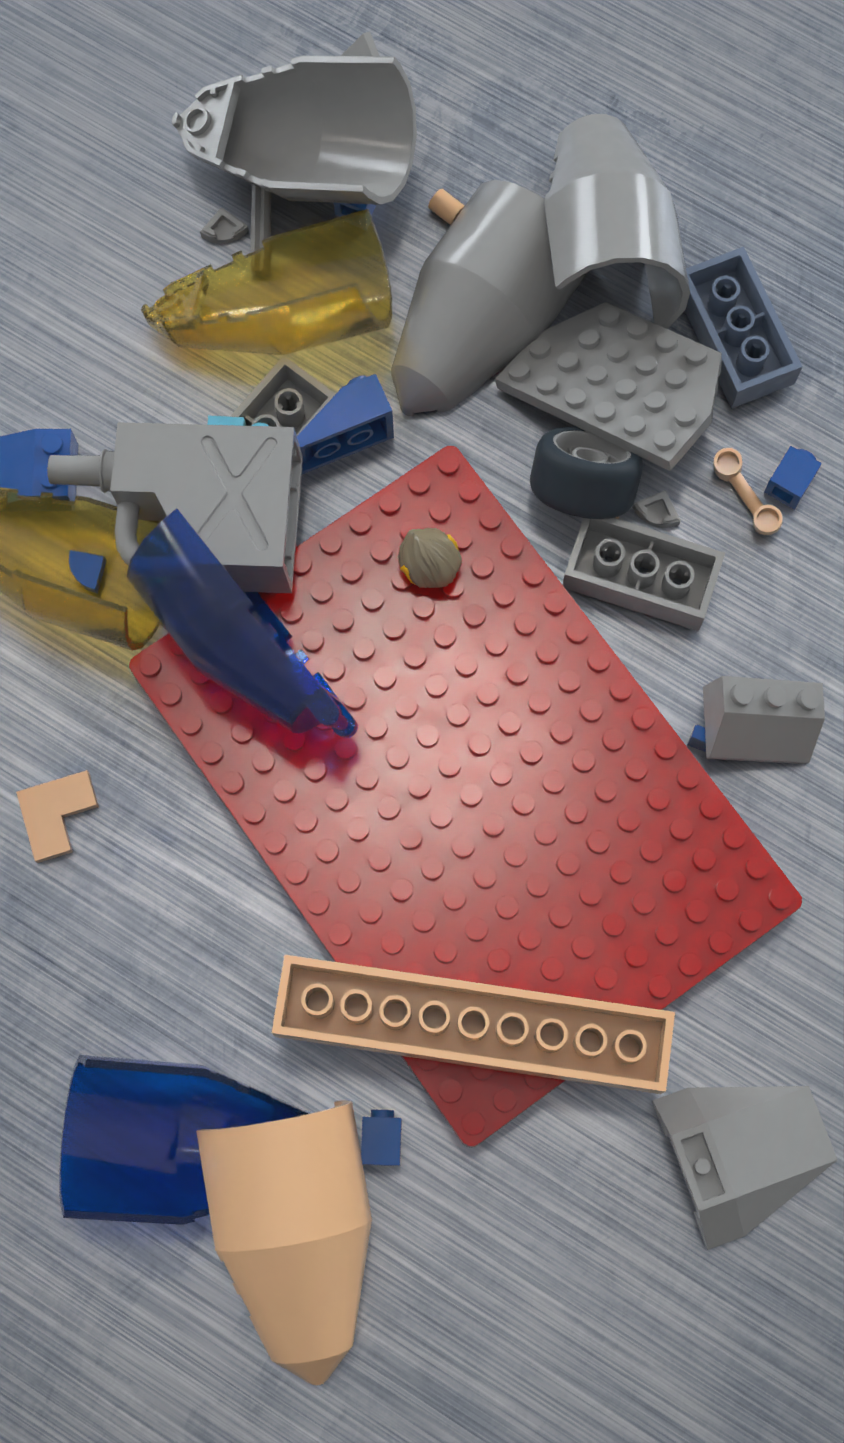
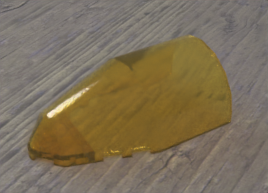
(286, 296)
(38, 576)

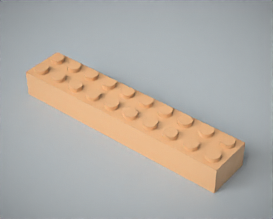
(474, 1024)

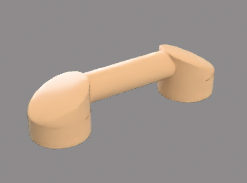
(728, 468)

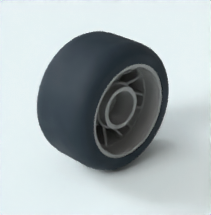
(584, 474)

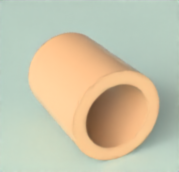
(445, 206)

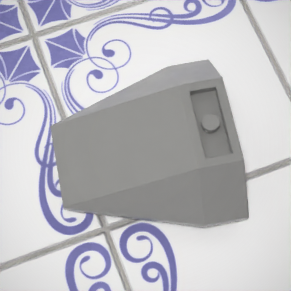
(744, 1152)

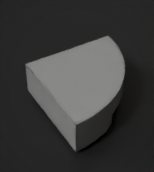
(224, 228)
(657, 510)

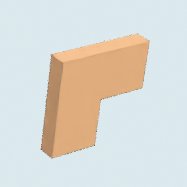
(46, 808)

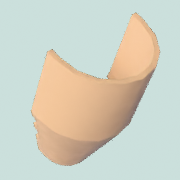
(293, 1231)

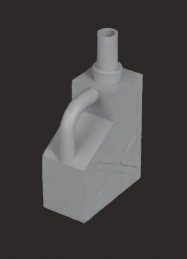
(225, 479)

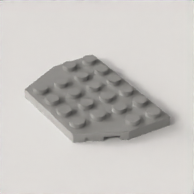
(620, 381)

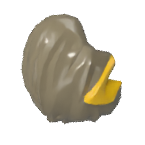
(429, 558)

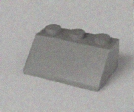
(762, 719)

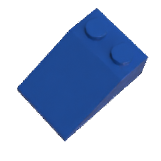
(347, 424)
(26, 458)

